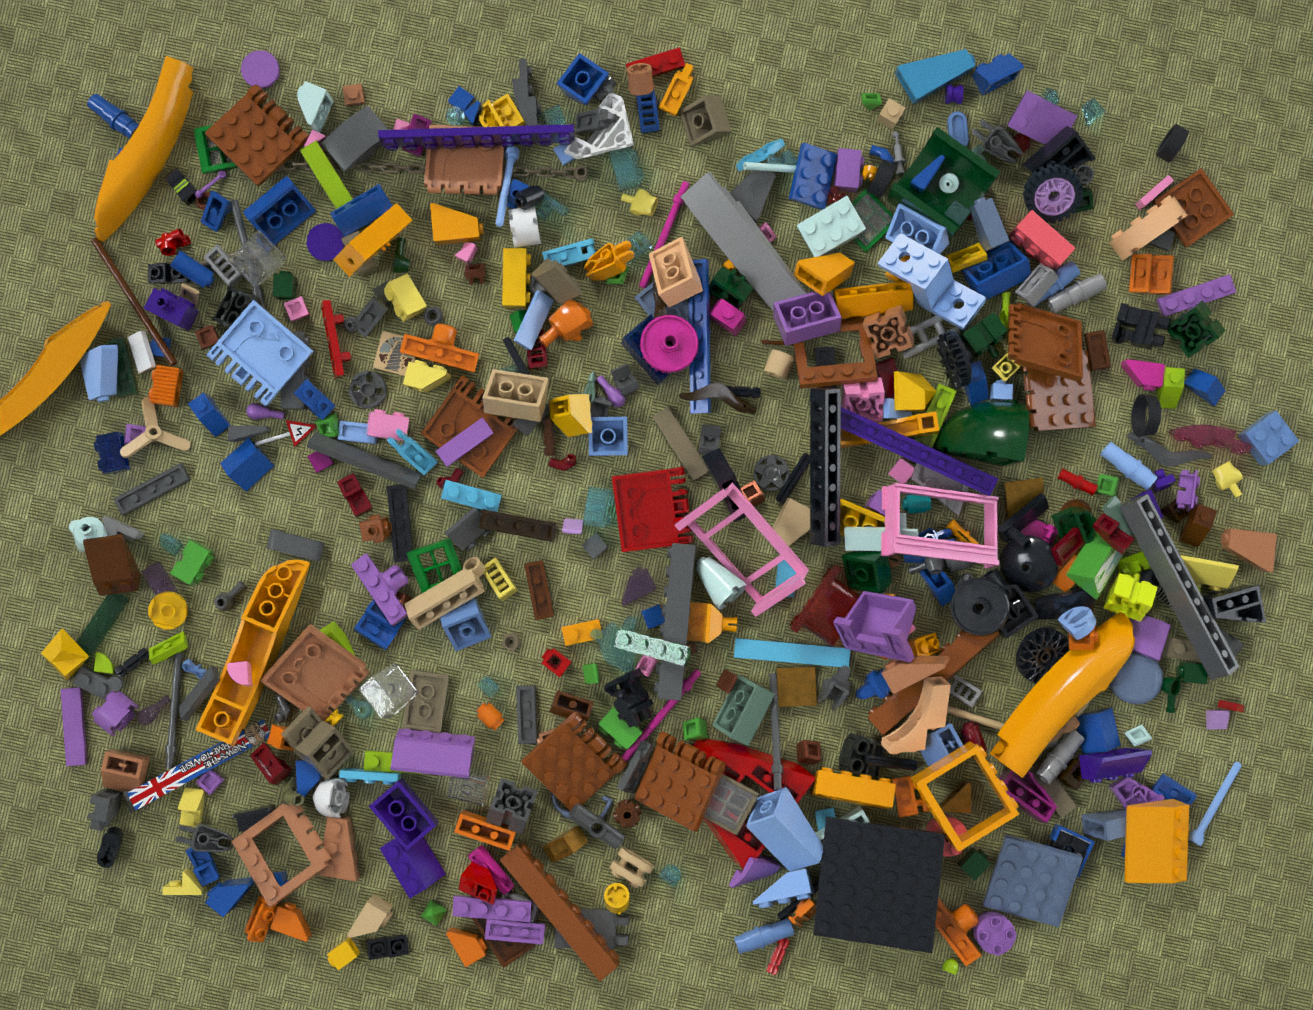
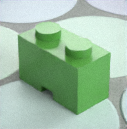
(193, 564)
(619, 729)

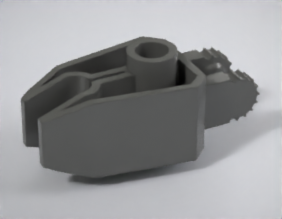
(998, 141)
(204, 838)

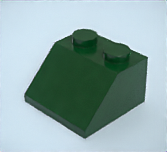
(867, 571)

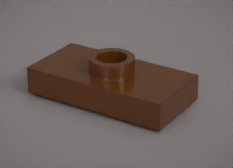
(1097, 350)

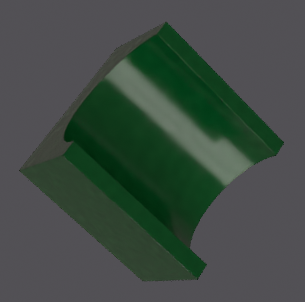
(974, 177)

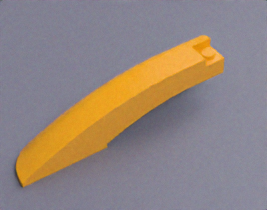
(147, 151)
(54, 364)
(257, 642)
(1062, 694)

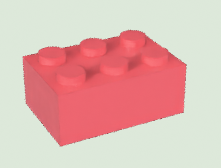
(1041, 241)

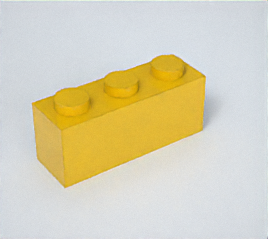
(516, 278)

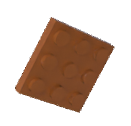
(1202, 204)

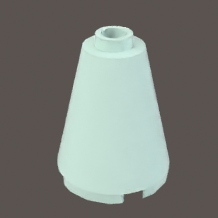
(719, 582)

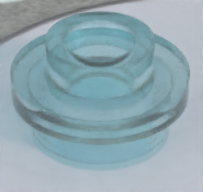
(450, 116)

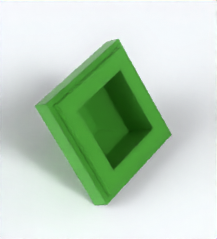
(871, 100)
(618, 279)
(433, 912)

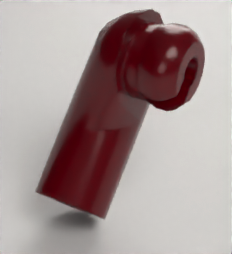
(564, 464)

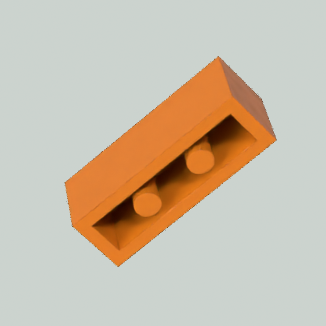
(477, 828)

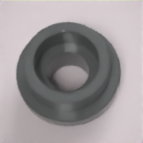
(431, 310)

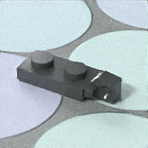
(593, 120)
(636, 768)

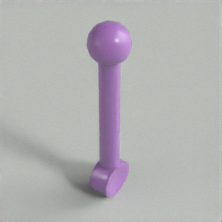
(221, 175)

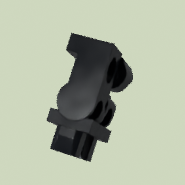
(1145, 324)
(631, 699)

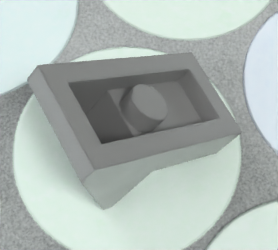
(116, 527)

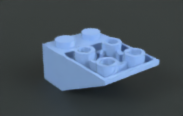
(789, 886)

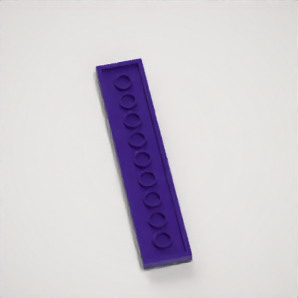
(474, 136)

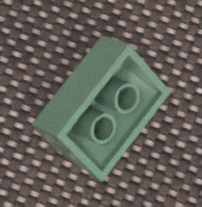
(743, 710)

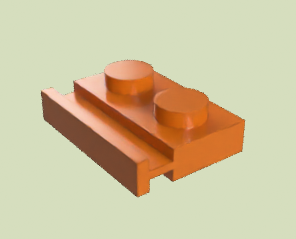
(805, 911)

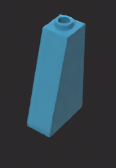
(934, 73)

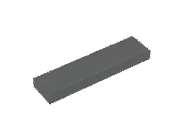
(152, 489)

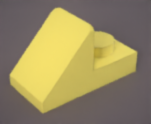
(191, 806)
(189, 885)

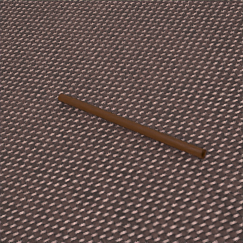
(134, 302)

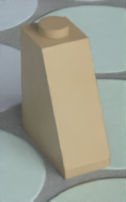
(792, 521)

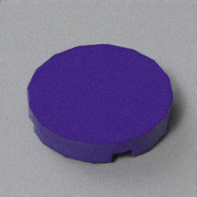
(325, 242)

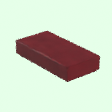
(1067, 546)

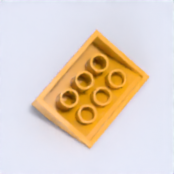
(1156, 842)

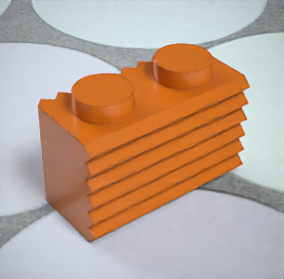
(166, 386)

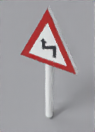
(297, 431)

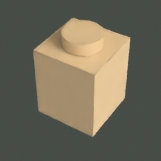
(890, 114)

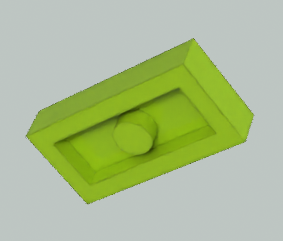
(167, 648)

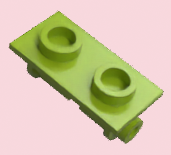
(1131, 564)

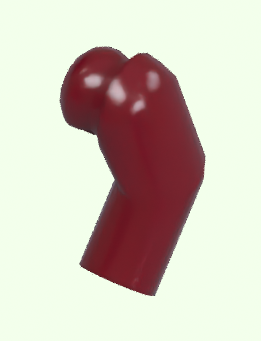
(455, 477)

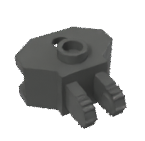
(836, 687)

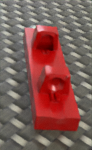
(329, 323)

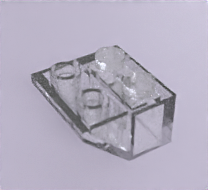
(257, 258)

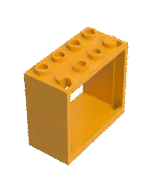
(947, 763)

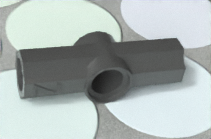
(587, 819)

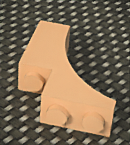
(928, 714)

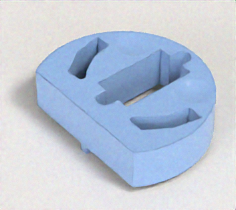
(1078, 621)

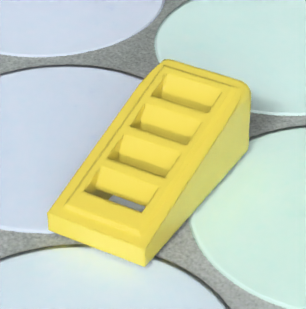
(509, 591)

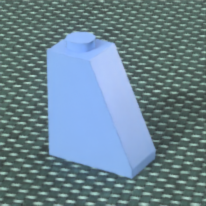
(100, 372)

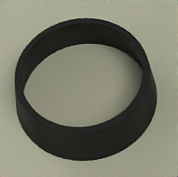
(1138, 415)

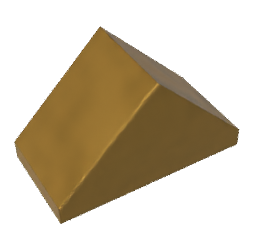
(959, 800)

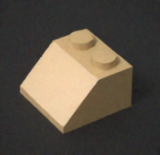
(373, 915)

